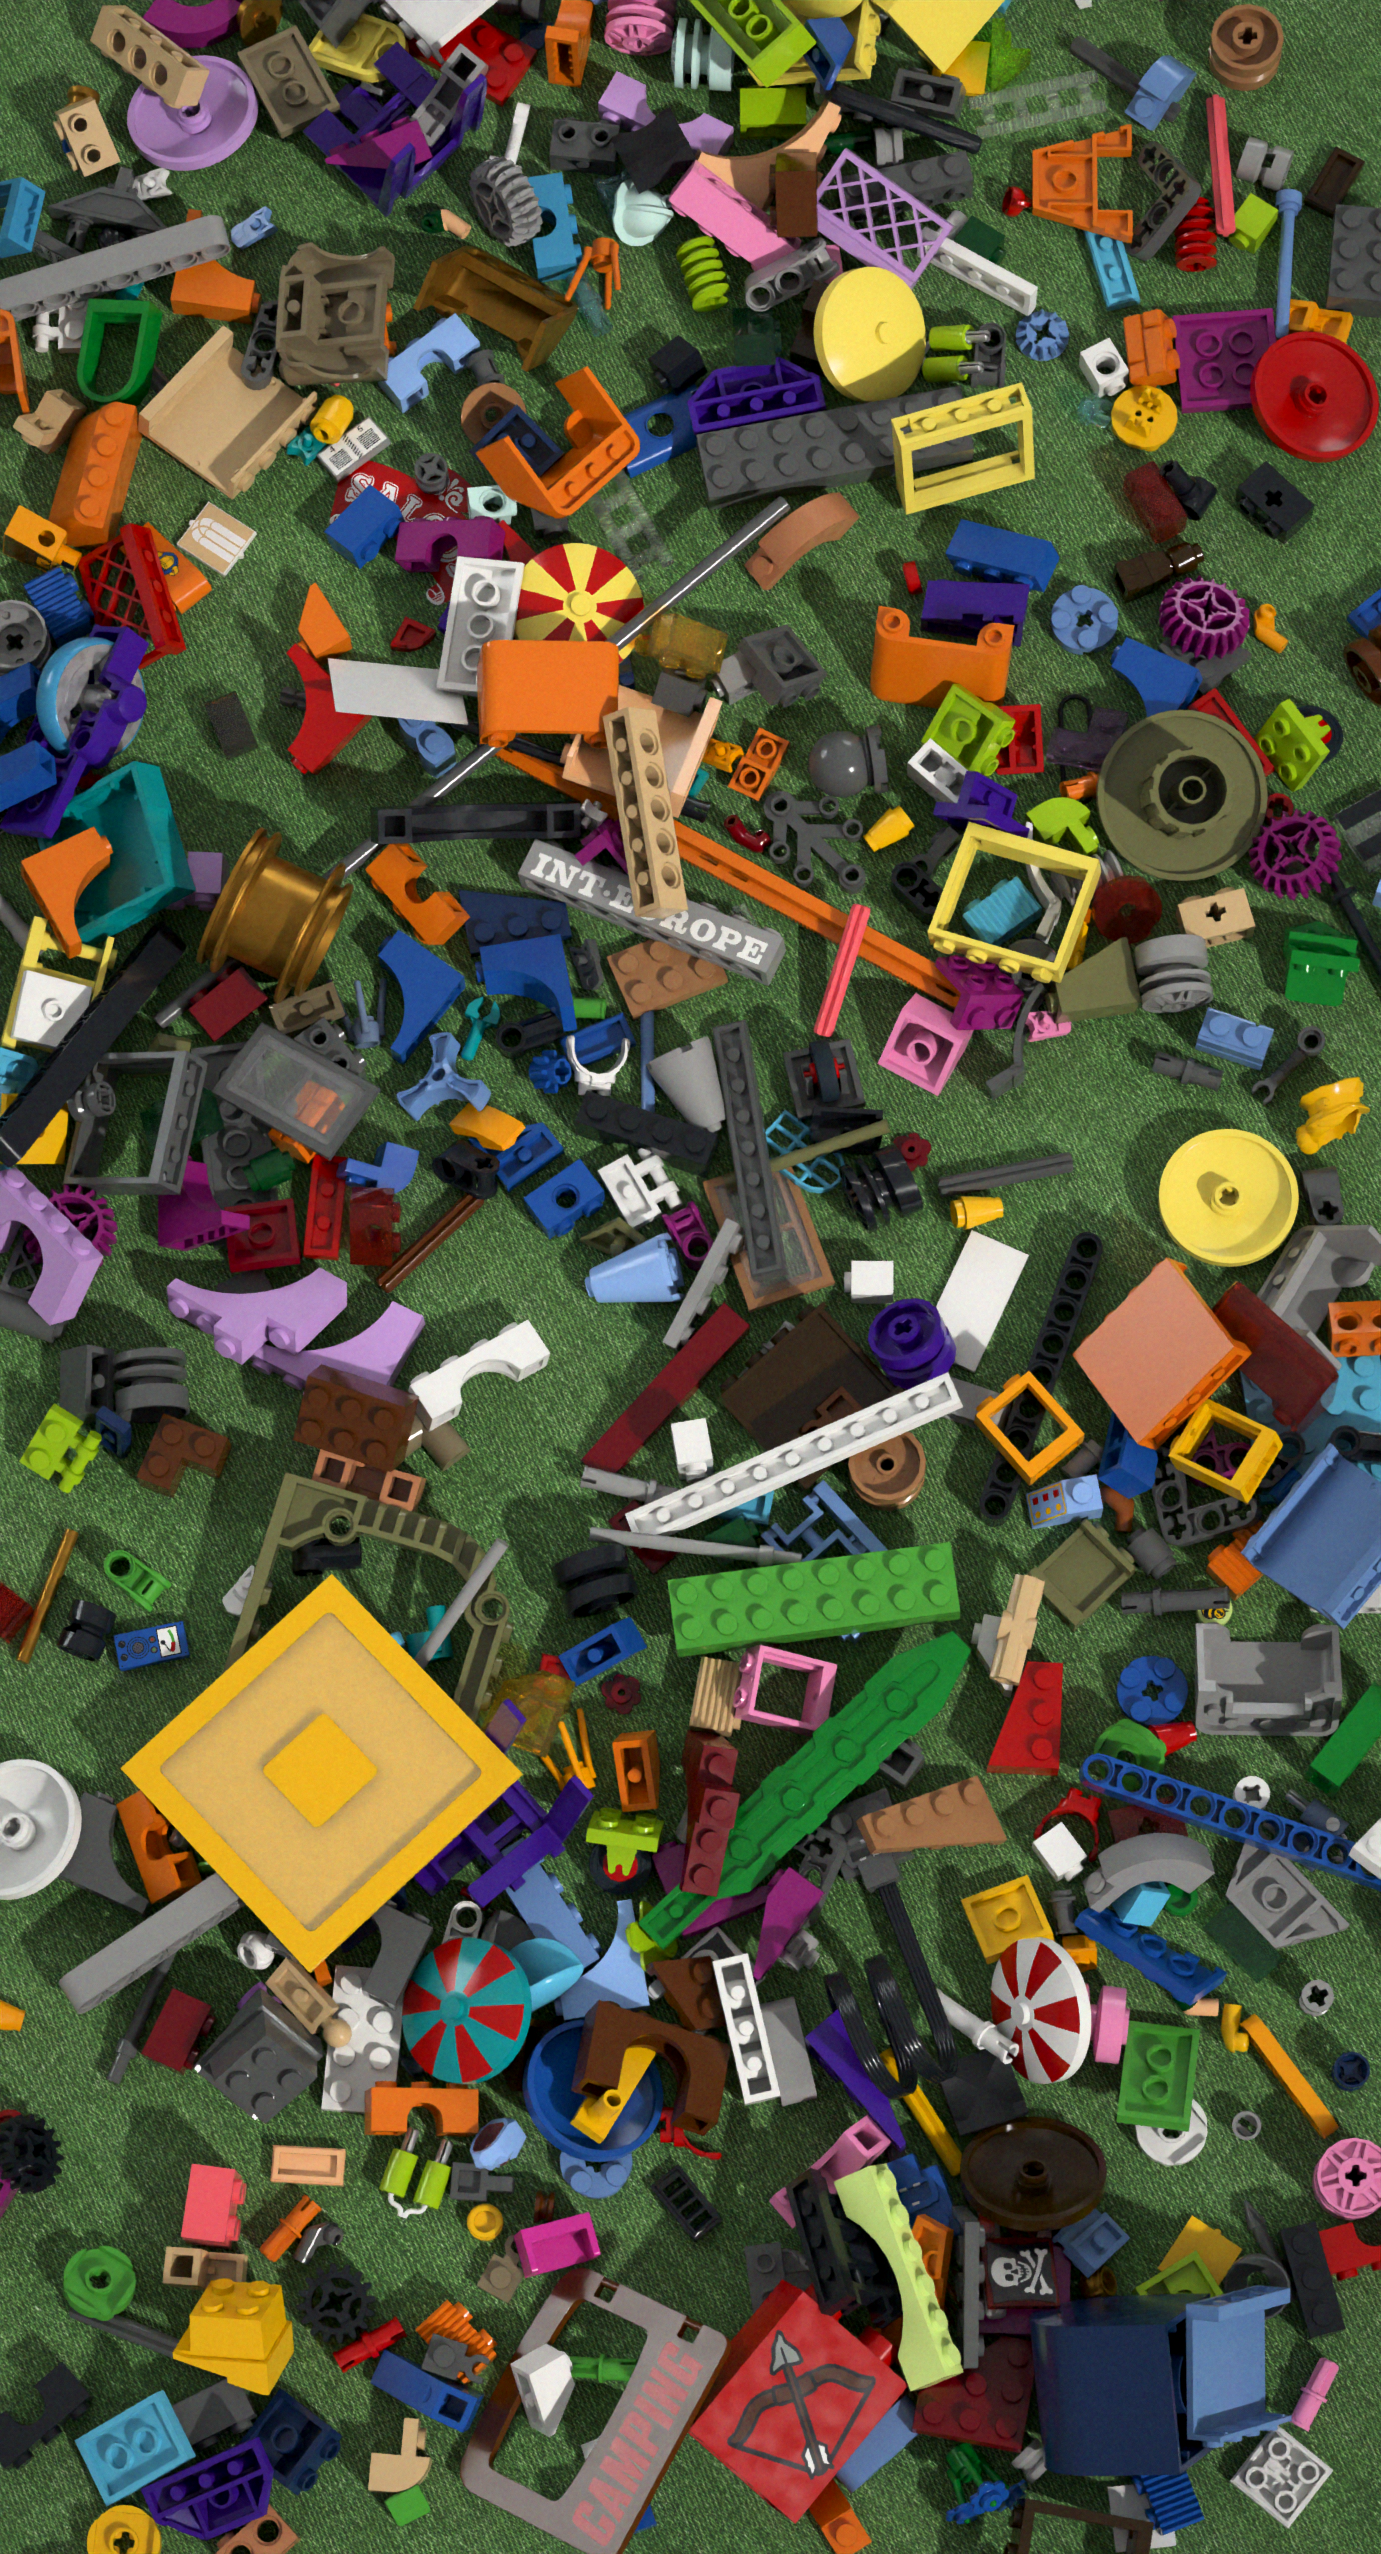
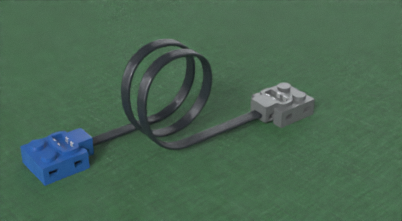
(918, 2189)

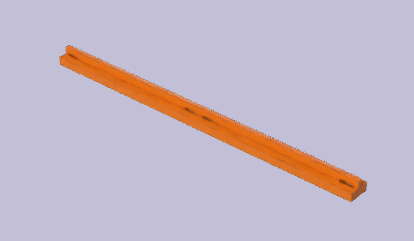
(762, 886)

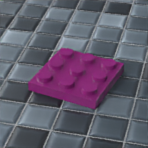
(1219, 357)

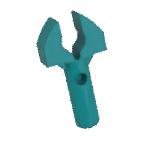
(478, 1026)

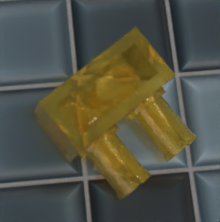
(684, 644)

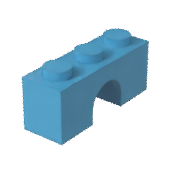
(555, 253)

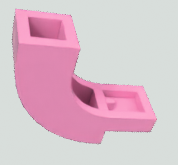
(851, 2152)

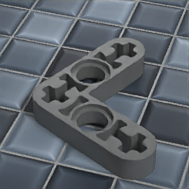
(1179, 189)
(262, 330)
(1194, 1517)
(818, 1859)

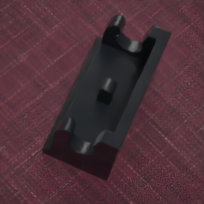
(834, 1121)

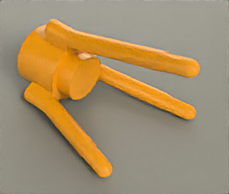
(584, 1773)

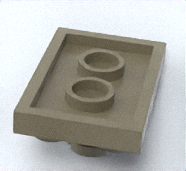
(288, 81)

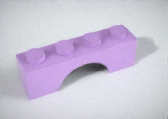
(626, 106)

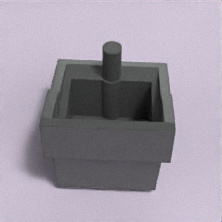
(262, 2058)

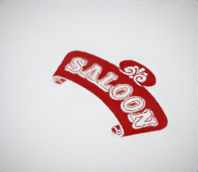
(412, 504)

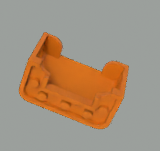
(924, 669)
(546, 689)

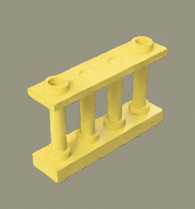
(41, 939)

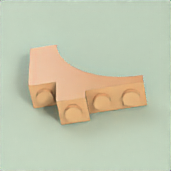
(751, 172)

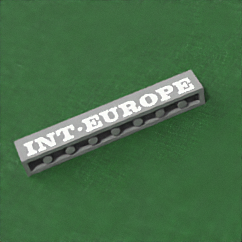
(608, 896)

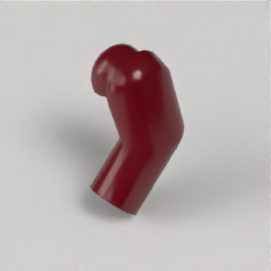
(741, 836)

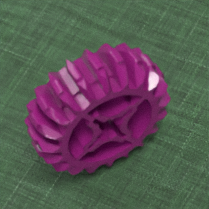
(1204, 618)
(1296, 835)
(97, 1217)

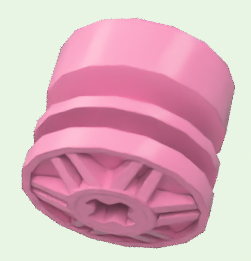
(640, 26)
(1336, 2192)

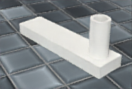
(978, 270)

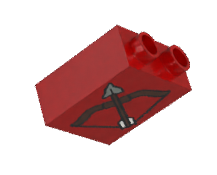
(796, 2399)

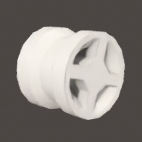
(1250, 1797)

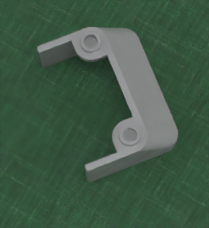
(1314, 1271)

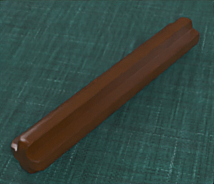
(428, 1242)

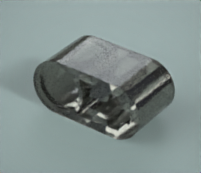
(231, 725)

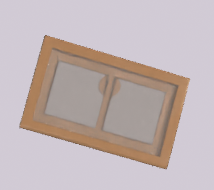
(803, 1251)

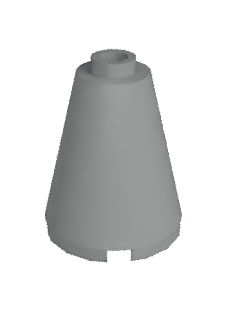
(692, 1083)

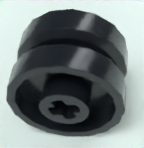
(595, 1581)

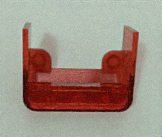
(1280, 1361)

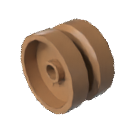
(1245, 47)
(890, 1488)

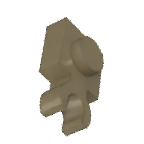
(502, 2274)

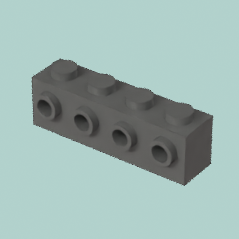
(928, 180)

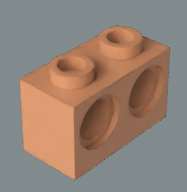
(250, 2537)

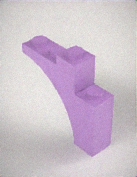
(245, 1322)
(373, 1354)

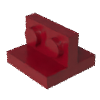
(269, 1241)

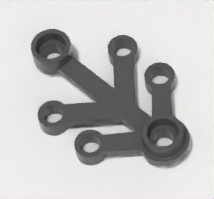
(812, 837)

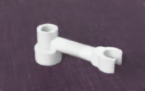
(518, 126)

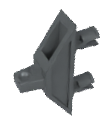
(106, 207)

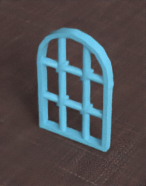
(808, 1170)

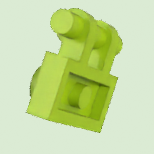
(51, 1442)

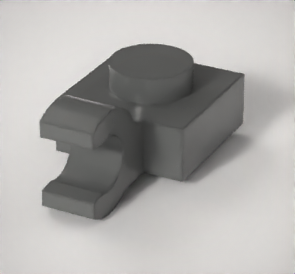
(943, 846)
(474, 2183)

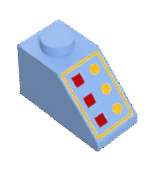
(1065, 1502)

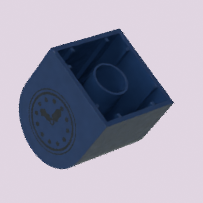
(1114, 2385)

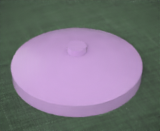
(200, 133)

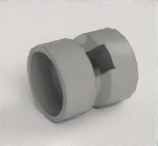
(1253, 160)

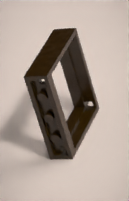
(1023, 2517)

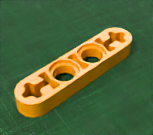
(1289, 2076)

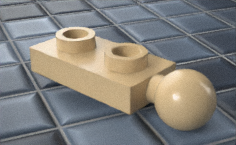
(309, 2002)

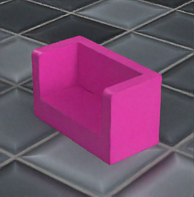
(557, 2245)

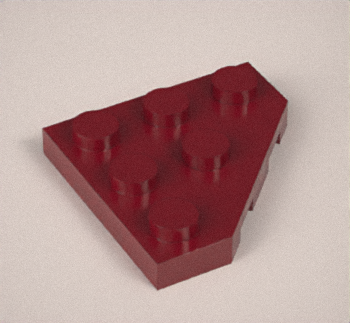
(982, 2403)

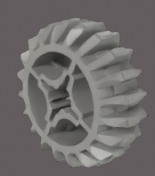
(505, 201)

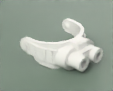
(592, 1081)

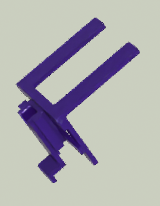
(485, 1839)

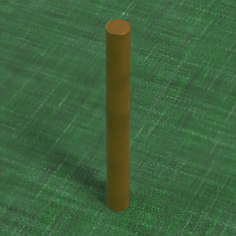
(47, 1596)

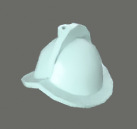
(640, 216)

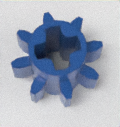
(549, 1071)

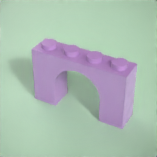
(67, 1255)

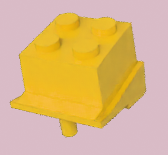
(239, 2334)

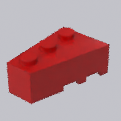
(1033, 1724)

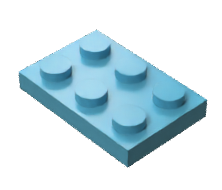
(135, 2448)

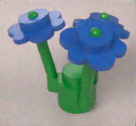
(989, 2497)

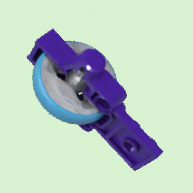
(105, 685)

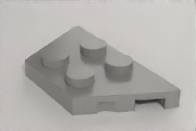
(1280, 1899)

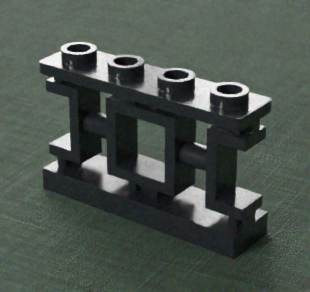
(839, 2279)

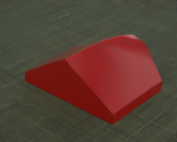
(1026, 748)

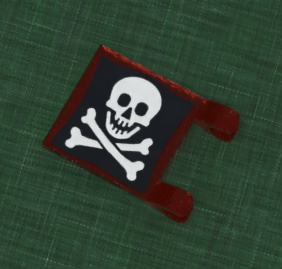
(1019, 2270)

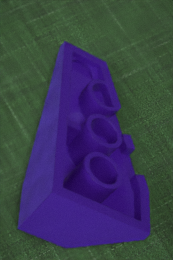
(836, 2055)

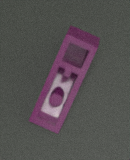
(786, 1910)

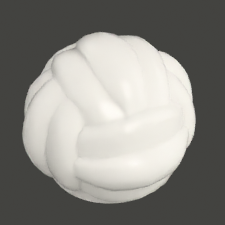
(253, 1950)

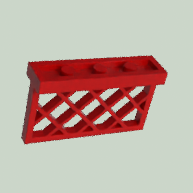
(150, 590)

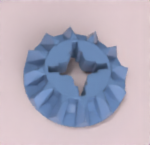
(1047, 347)

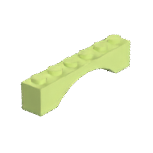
(926, 2344)

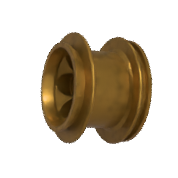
(275, 916)

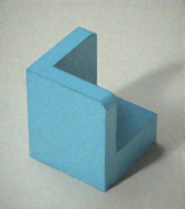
(1142, 1903)

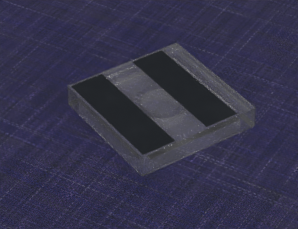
(1362, 830)

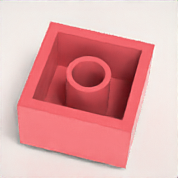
(212, 2206)

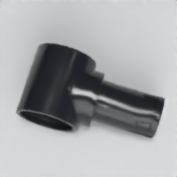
(1192, 491)

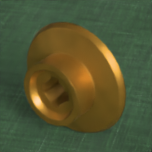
(258, 19)

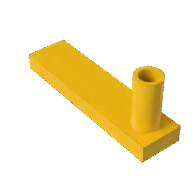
(598, 2116)

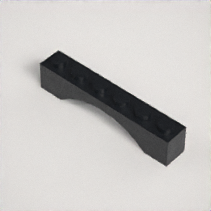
(475, 821)

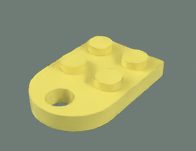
(359, 49)

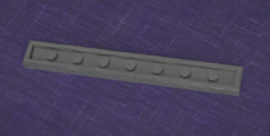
(749, 1151)

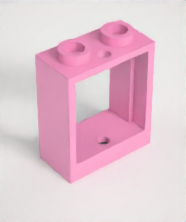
(817, 1695)

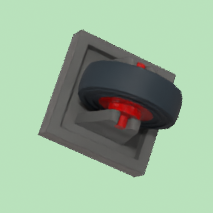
(824, 1077)

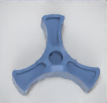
(443, 1081)

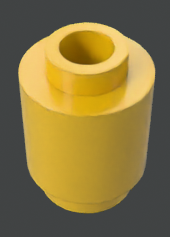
(332, 419)

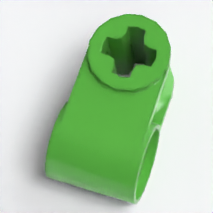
(140, 1583)

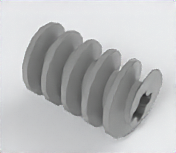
(1067, 886)

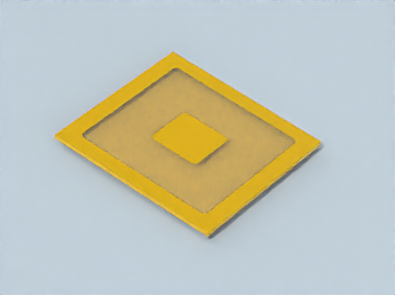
(321, 1772)

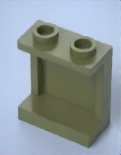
(1083, 1574)

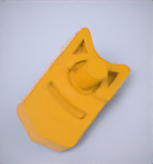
(722, 754)

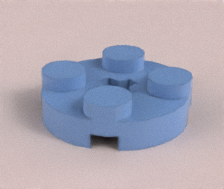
(1083, 601)
(595, 2184)

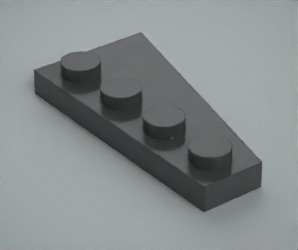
(966, 2285)

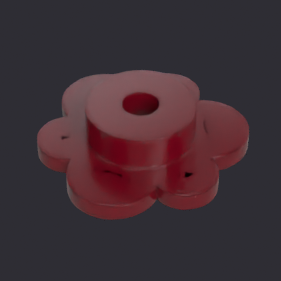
(920, 1146)
(622, 1703)

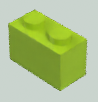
(772, 112)

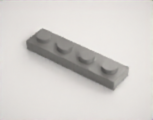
(711, 1272)

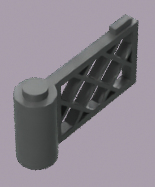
(14, 1306)

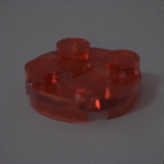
(1113, 896)

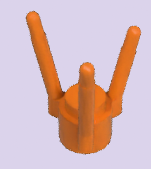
(605, 260)

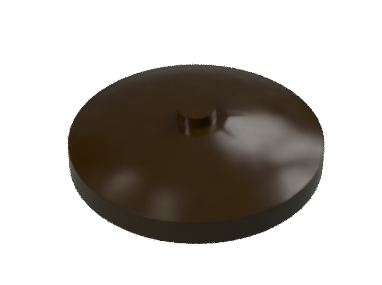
(1033, 2174)

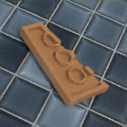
(934, 1820)

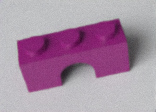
(425, 541)

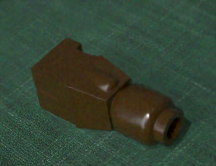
(1154, 569)

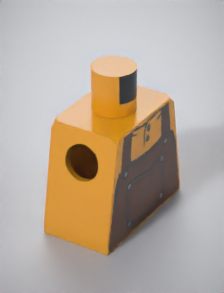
(38, 542)

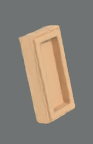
(308, 2165)

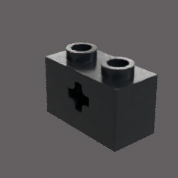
(1270, 487)

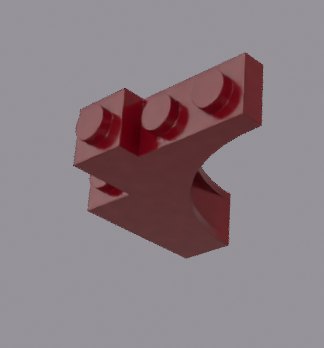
(712, 1809)

